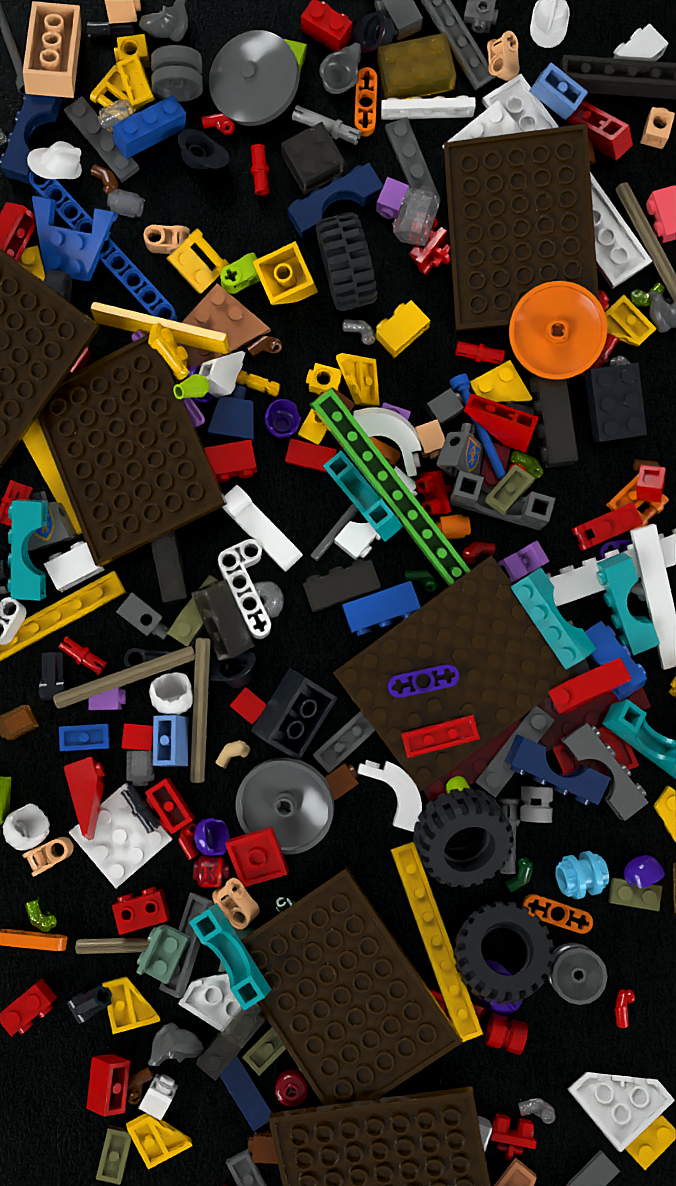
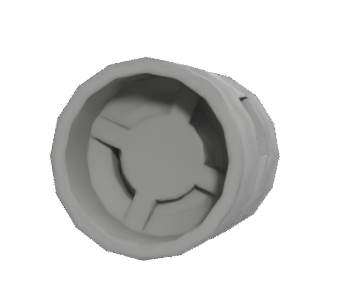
(536, 813)

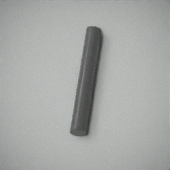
(329, 539)

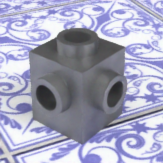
(480, 15)

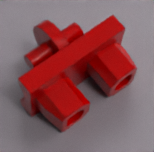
(434, 253)
(13, 492)
(434, 492)
(510, 1138)

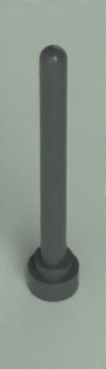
(13, 51)

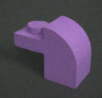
(523, 561)

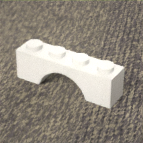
(357, 537)

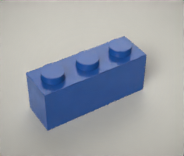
(149, 126)
(381, 608)
(609, 649)

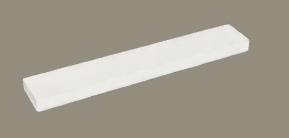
(656, 591)

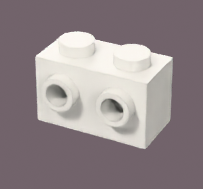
(72, 567)

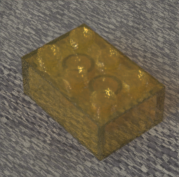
(416, 67)

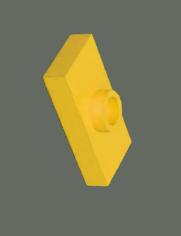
(135, 81)
(313, 429)

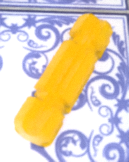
(258, 383)

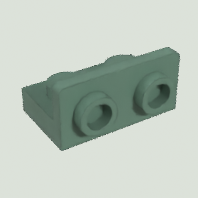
(162, 953)

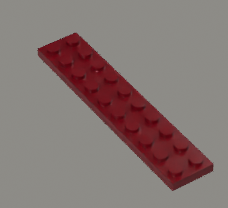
(590, 713)

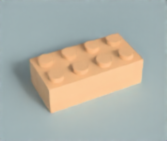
(52, 49)

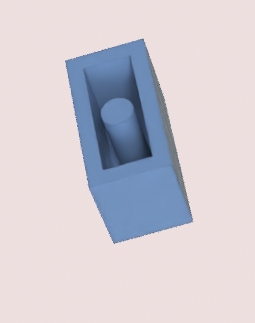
(558, 91)
(170, 740)

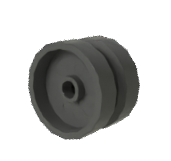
(176, 72)
(590, 976)

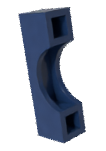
(34, 112)
(359, 186)
(582, 781)

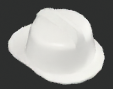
(549, 22)
(56, 162)

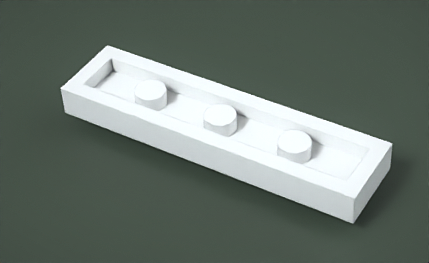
(427, 108)

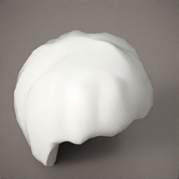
(171, 693)
(26, 827)

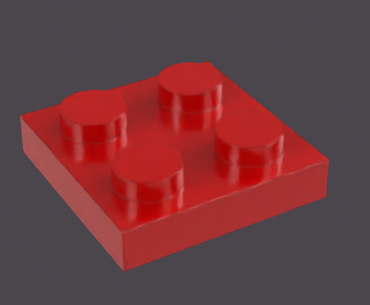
(257, 857)

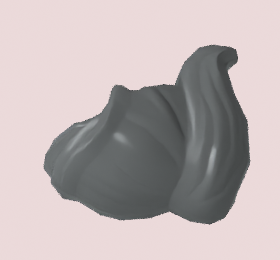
(168, 23)
(341, 69)
(662, 312)
(174, 1043)

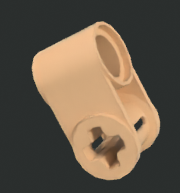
(503, 56)
(169, 238)
(45, 856)
(237, 905)

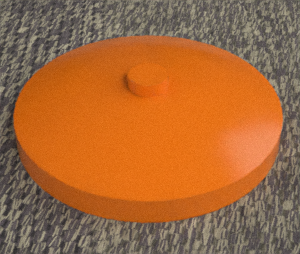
(558, 330)

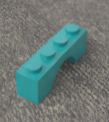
(363, 496)
(618, 577)
(26, 580)
(537, 598)
(630, 725)
(244, 976)

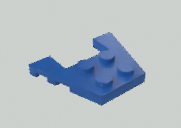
(67, 248)

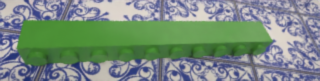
(389, 486)

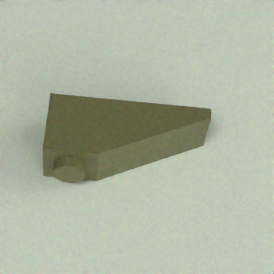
(189, 622)

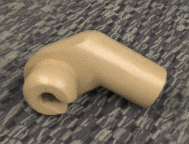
(231, 750)

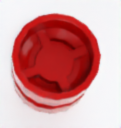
(506, 1033)

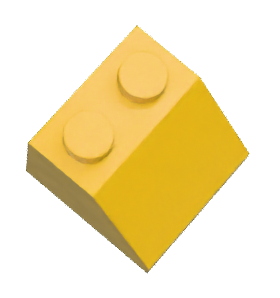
(285, 275)

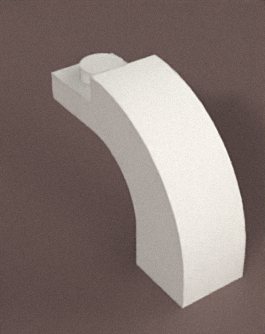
(394, 426)
(408, 796)

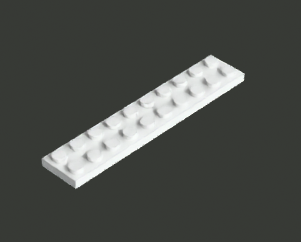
(617, 248)

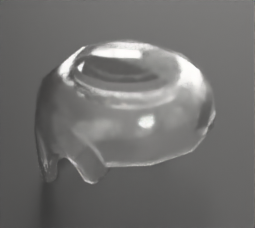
(272, 595)

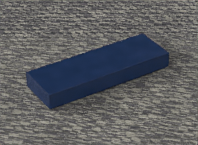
(246, 1093)

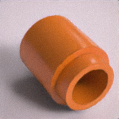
(454, 526)

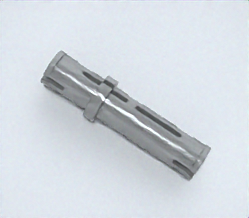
(334, 128)

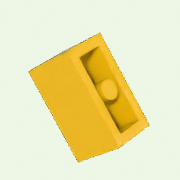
(402, 328)

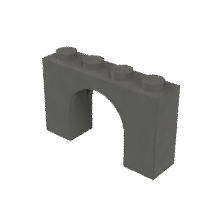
(528, 511)

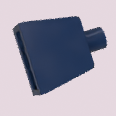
(233, 417)

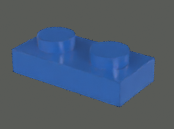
(84, 737)

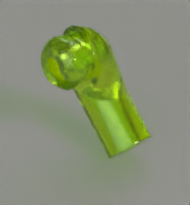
(642, 298)
(529, 462)
(39, 920)

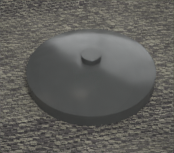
(254, 78)
(290, 799)

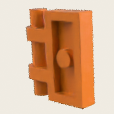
(629, 494)

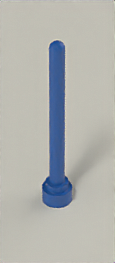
(461, 385)

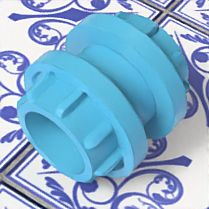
(580, 875)

